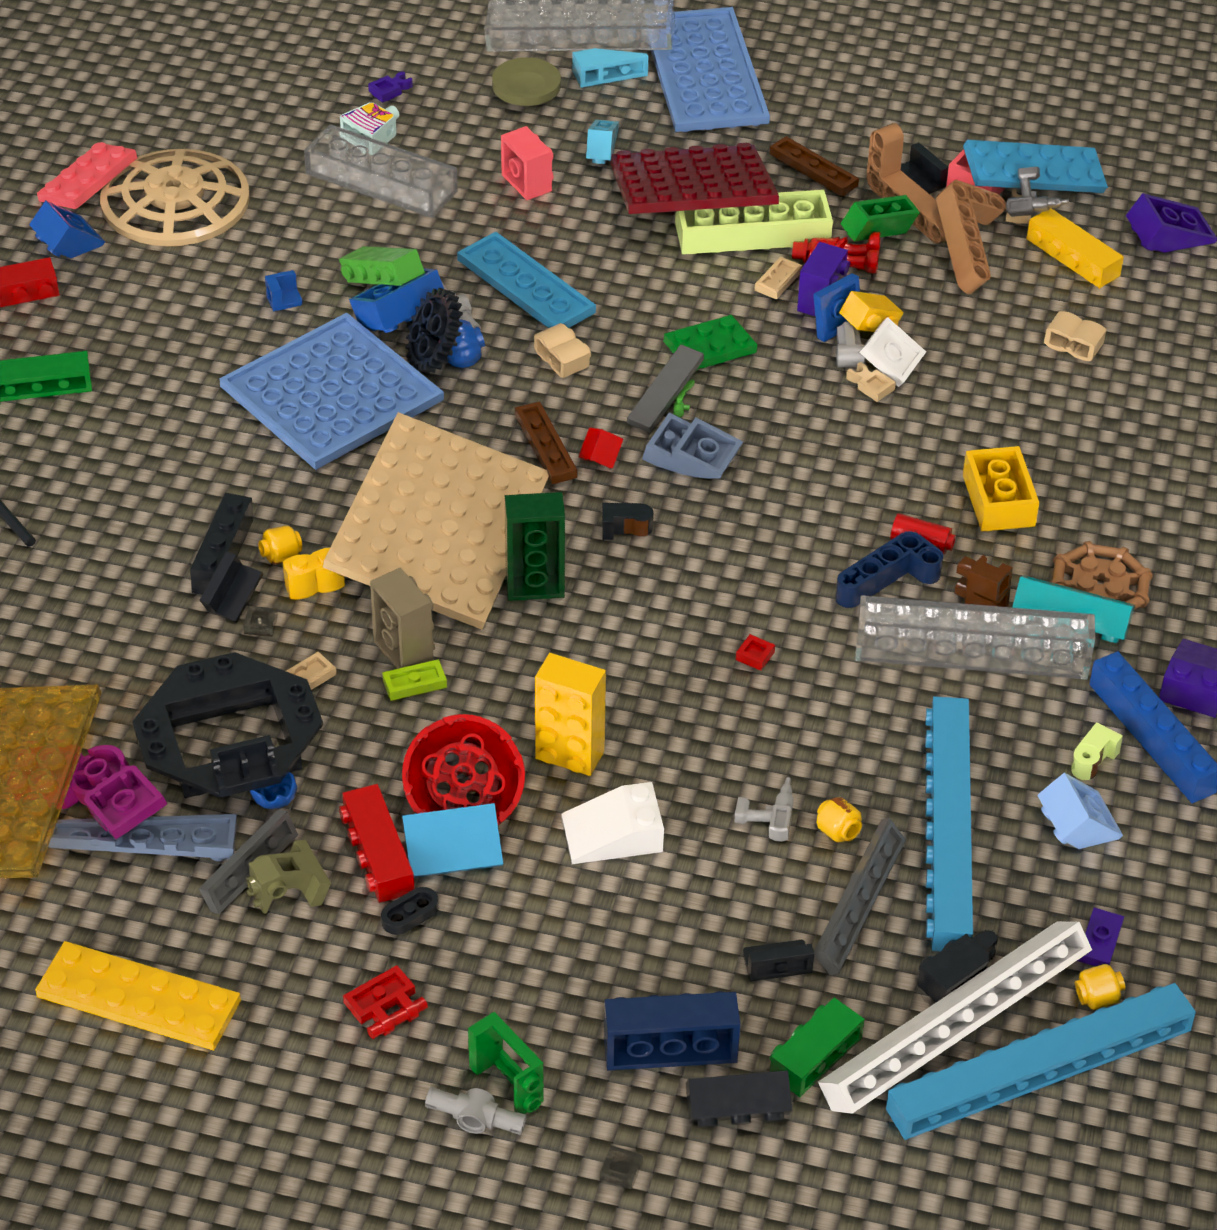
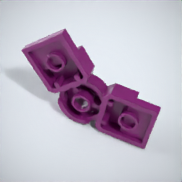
(113, 790)

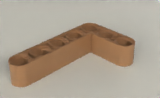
(888, 180)
(960, 210)

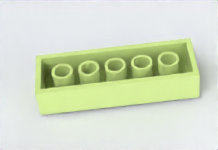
(794, 219)

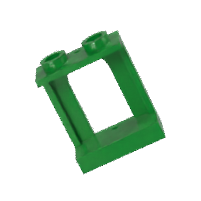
(486, 1050)

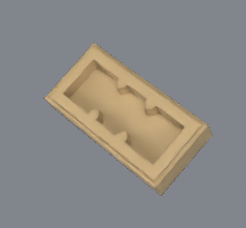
(778, 278)
(314, 669)

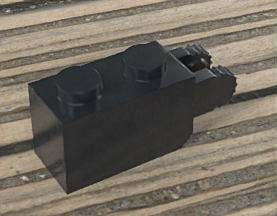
(956, 964)

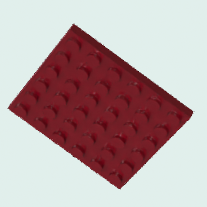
(693, 178)

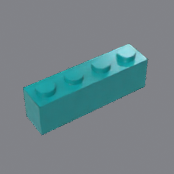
(1111, 615)

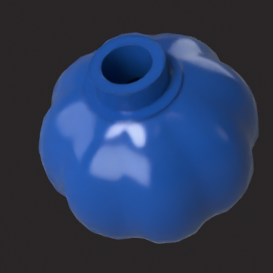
(468, 346)

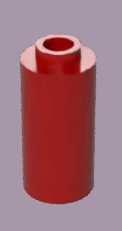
(936, 534)

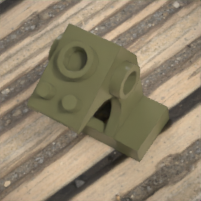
(276, 873)

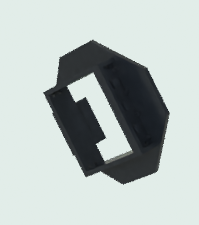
(220, 688)

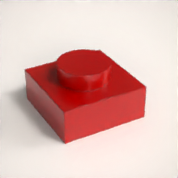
(755, 652)

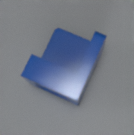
(282, 290)

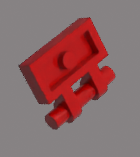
(381, 994)

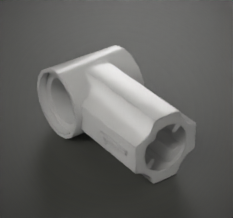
(848, 346)

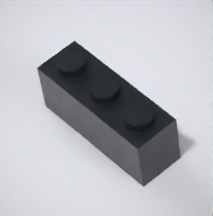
(738, 1098)

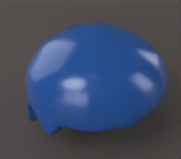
(276, 795)

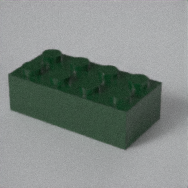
(535, 546)

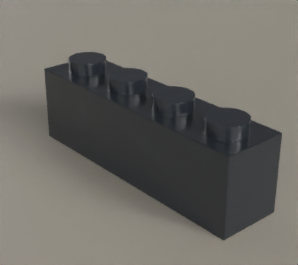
(224, 534)

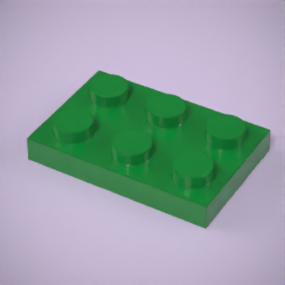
(717, 339)

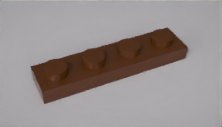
(814, 166)
(546, 442)

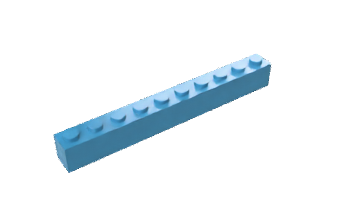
(950, 822)
(1039, 1060)

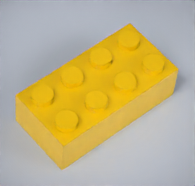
(570, 714)

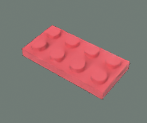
(87, 175)

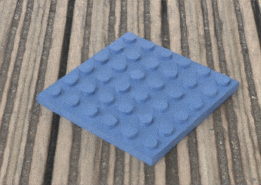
(331, 390)

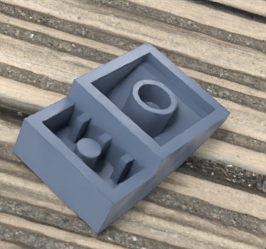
(691, 448)

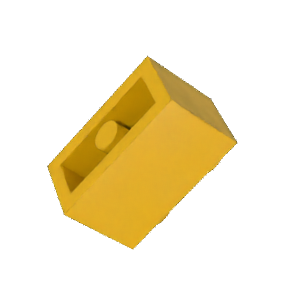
(869, 310)

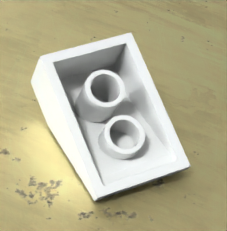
(615, 825)

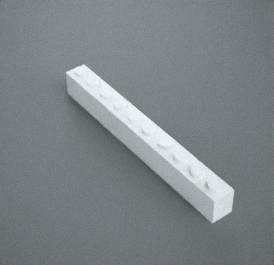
(954, 1017)

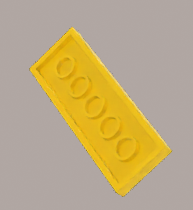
(138, 995)

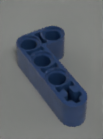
(888, 563)

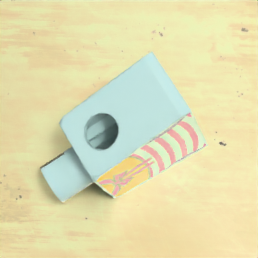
(371, 121)

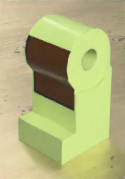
(1093, 750)

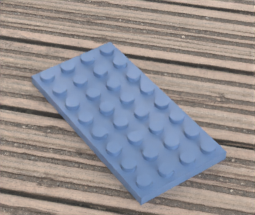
(709, 73)

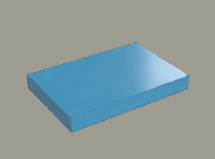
(452, 840)

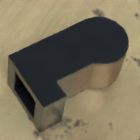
(626, 519)

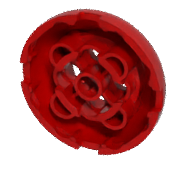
(473, 741)

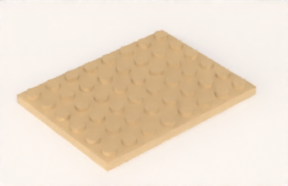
(436, 514)

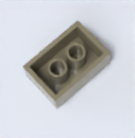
(402, 619)

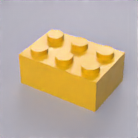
(1000, 488)

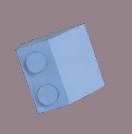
(1078, 813)

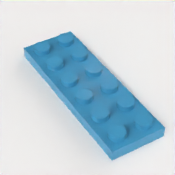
(1060, 166)
(526, 282)

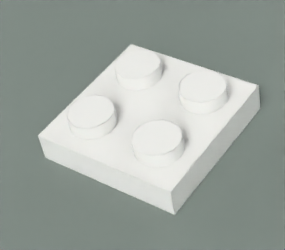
(892, 351)

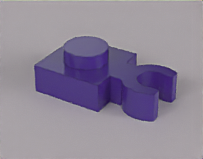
(388, 88)

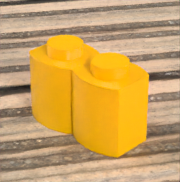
(306, 576)

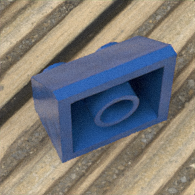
(64, 231)

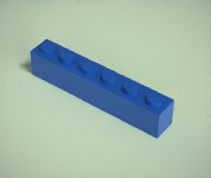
(1155, 727)

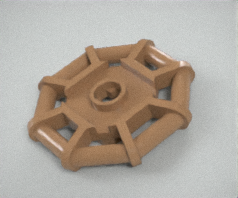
(1111, 572)

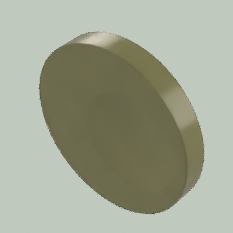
(526, 81)

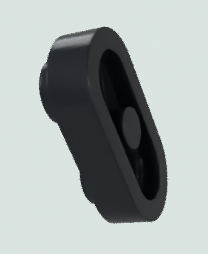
(408, 910)

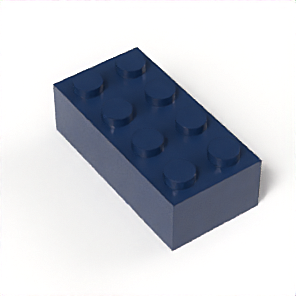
(671, 1030)

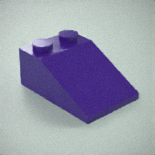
(1168, 224)
(1192, 678)

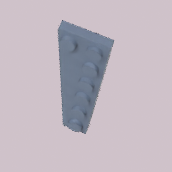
(164, 835)

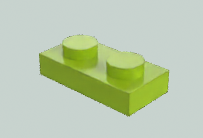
(414, 680)

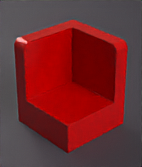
(601, 447)

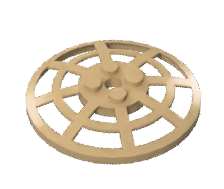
(162, 192)

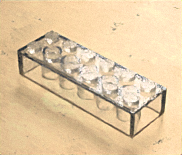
(381, 171)

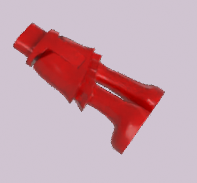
(860, 255)

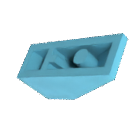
(607, 66)
(601, 140)

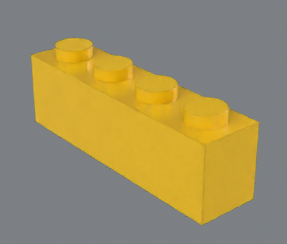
(1075, 247)

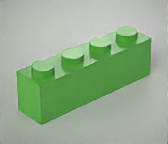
(381, 265)

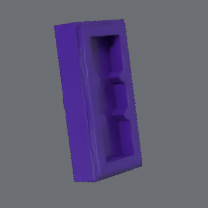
(1102, 936)

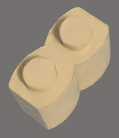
(1075, 336)
(562, 350)

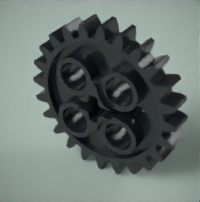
(434, 330)

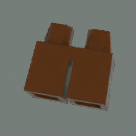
(984, 582)

